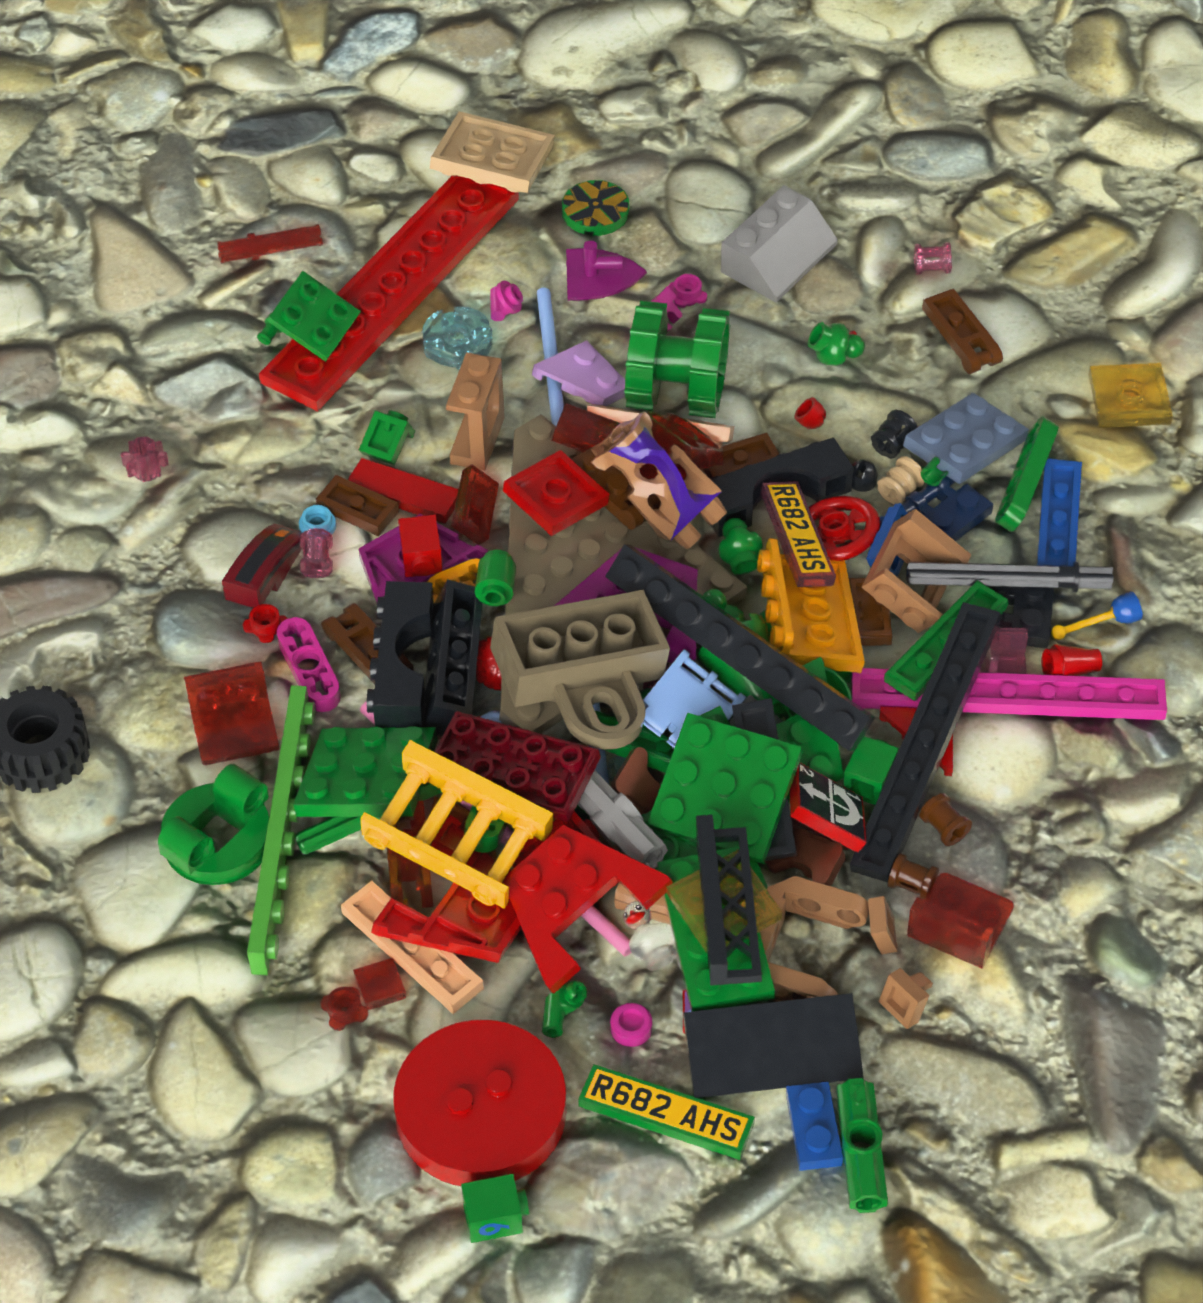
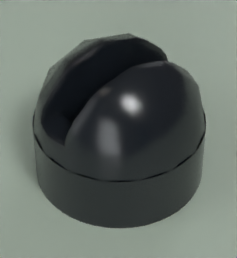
(869, 476)

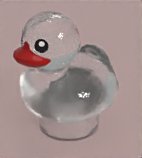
(649, 942)

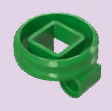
(235, 799)

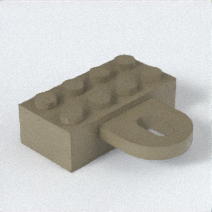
(583, 658)

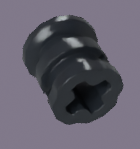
(893, 433)

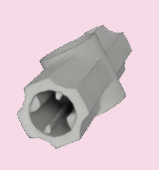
(620, 822)

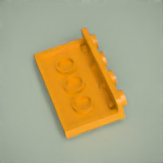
(810, 619)

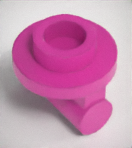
(505, 299)

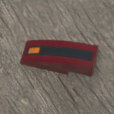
(262, 565)

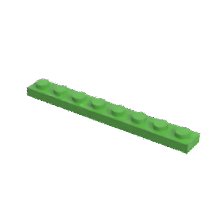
(279, 839)

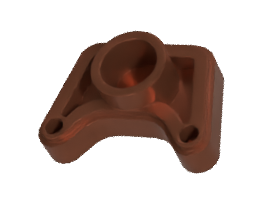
(636, 781)
(816, 858)

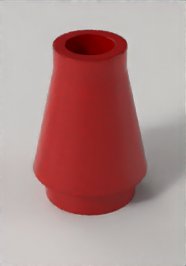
(1070, 661)

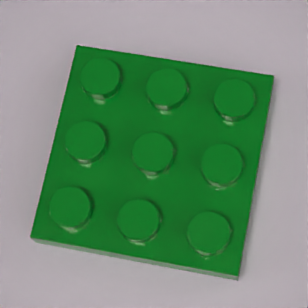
(358, 771)
(727, 775)

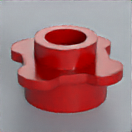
(263, 615)

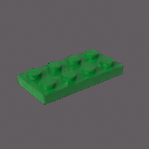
(694, 958)

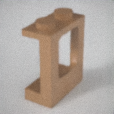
(476, 384)
(913, 540)

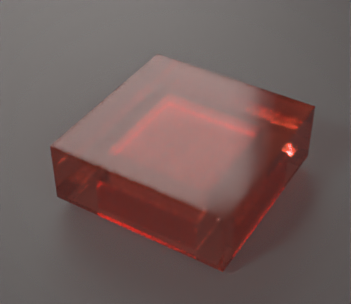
(379, 984)

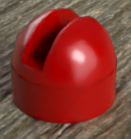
(810, 414)

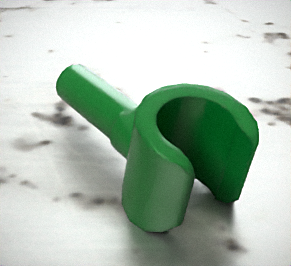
(931, 474)

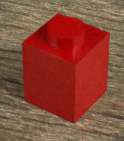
(420, 545)

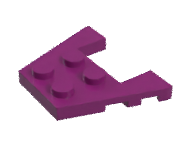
(384, 560)
(599, 586)

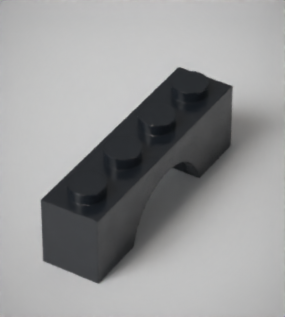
(818, 468)
(405, 618)

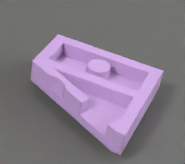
(583, 374)

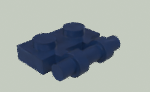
(957, 511)

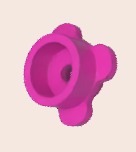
(688, 290)

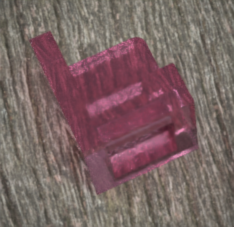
(1007, 651)

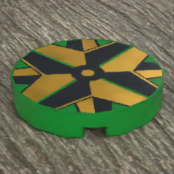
(595, 207)

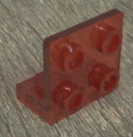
(231, 713)

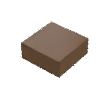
(882, 925)

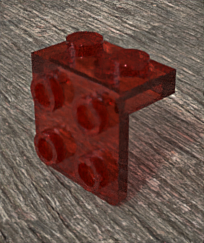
(960, 919)

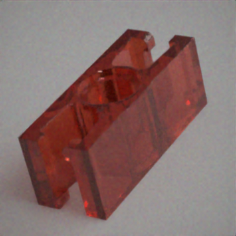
(406, 870)

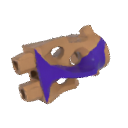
(681, 500)

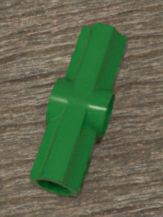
(862, 1165)

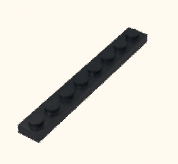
(742, 648)
(926, 741)

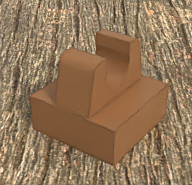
(905, 996)

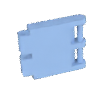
(684, 693)

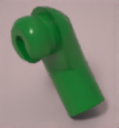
(561, 1004)

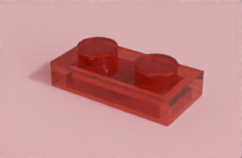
(475, 504)

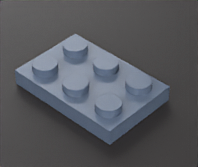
(966, 437)

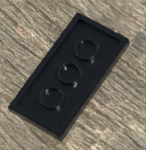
(772, 1045)

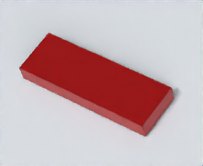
(409, 490)

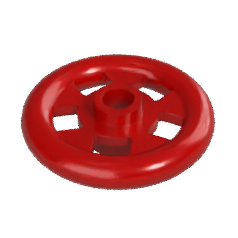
(838, 527)

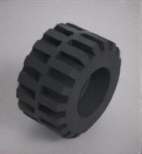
(48, 761)

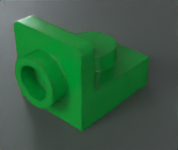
(386, 436)

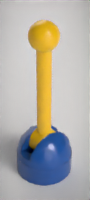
(1123, 609)

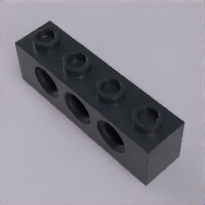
(452, 655)

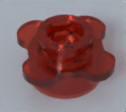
(340, 998)

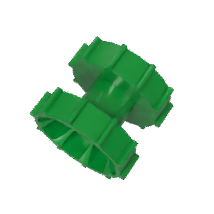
(677, 359)

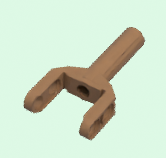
(798, 897)

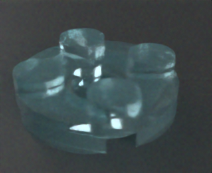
(451, 352)

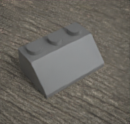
(777, 244)

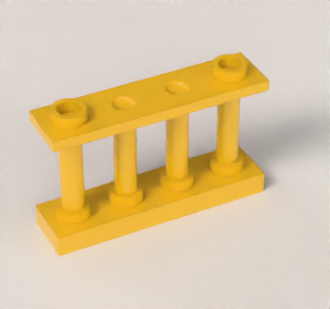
(457, 785)

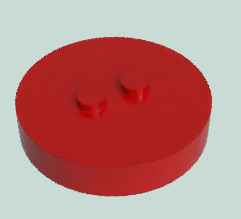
(480, 1102)

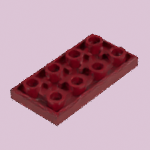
(522, 761)

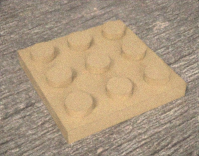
(492, 152)

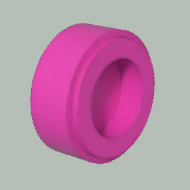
(631, 1024)

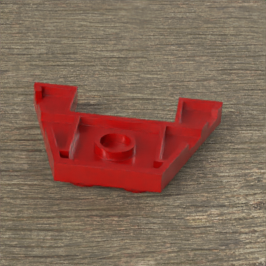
(562, 883)
(460, 920)

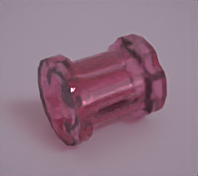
(942, 252)
(316, 553)

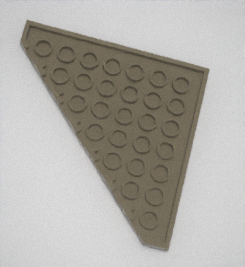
(557, 564)

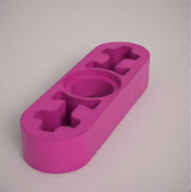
(309, 650)

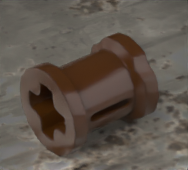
(945, 819)
(912, 876)

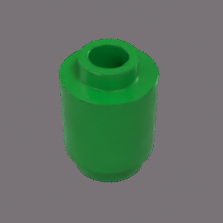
(495, 578)

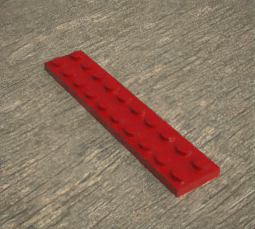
(393, 286)

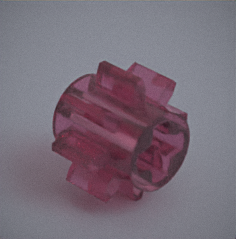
(144, 459)

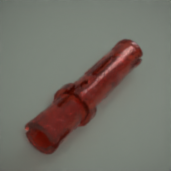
(269, 243)

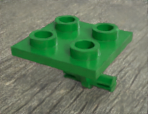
(310, 317)

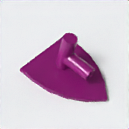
(598, 273)

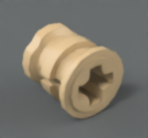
(900, 480)

